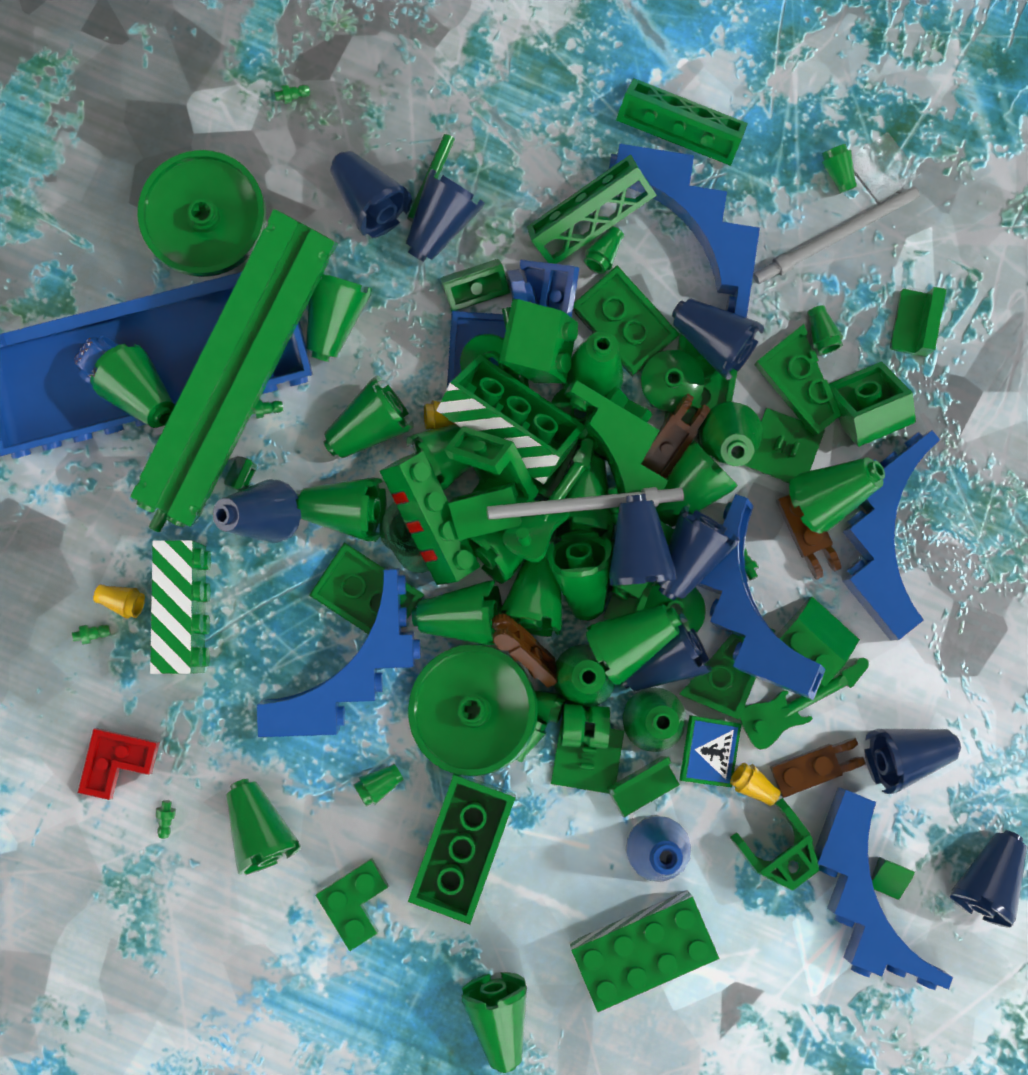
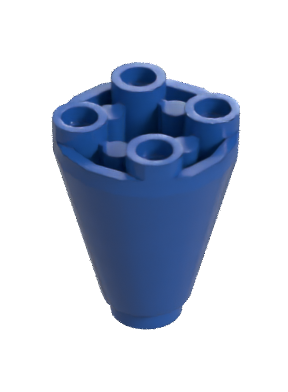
(649, 840)

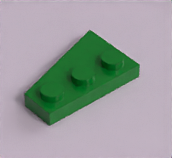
(798, 380)
(725, 686)

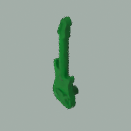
(534, 534)
(768, 720)

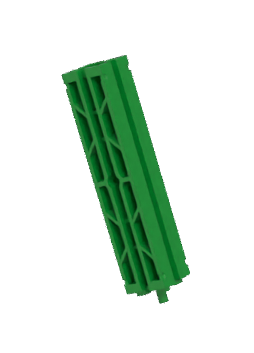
(233, 371)

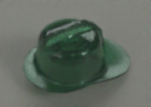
(398, 538)

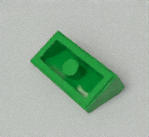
(475, 285)

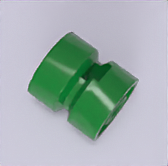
(573, 726)

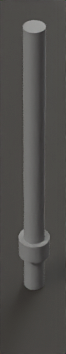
(785, 263)
(581, 503)

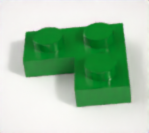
(345, 899)

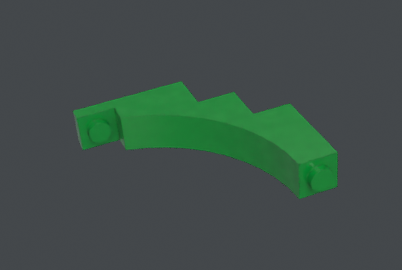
(624, 443)

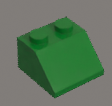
(539, 342)
(873, 403)
(819, 638)

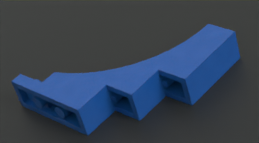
(727, 245)

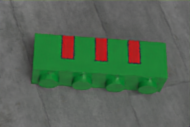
(429, 518)

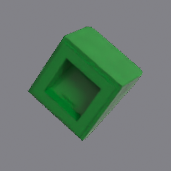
(240, 473)
(891, 878)

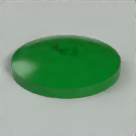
(201, 213)
(472, 710)

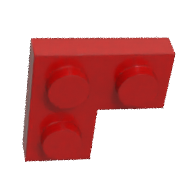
(110, 753)

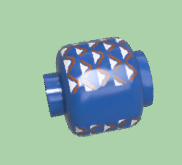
(90, 353)

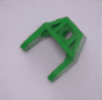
(801, 852)

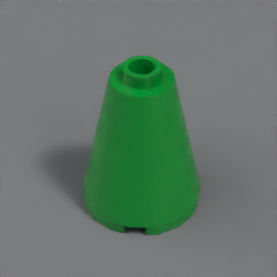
(333, 314)
(597, 364)
(132, 383)
(367, 421)
(731, 433)
(433, 444)
(701, 483)
(590, 484)
(834, 491)
(346, 507)
(498, 561)
(582, 571)
(535, 600)
(461, 613)
(632, 639)
(569, 672)
(641, 719)
(257, 829)
(498, 1017)

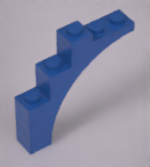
(872, 533)
(735, 611)
(318, 709)
(873, 942)

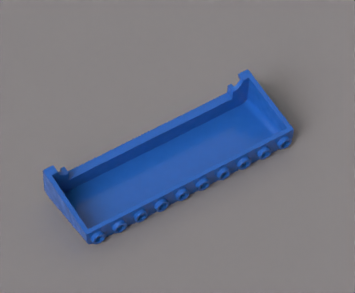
(50, 402)

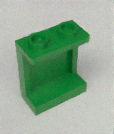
(493, 460)

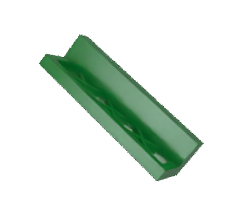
(681, 121)
(584, 202)

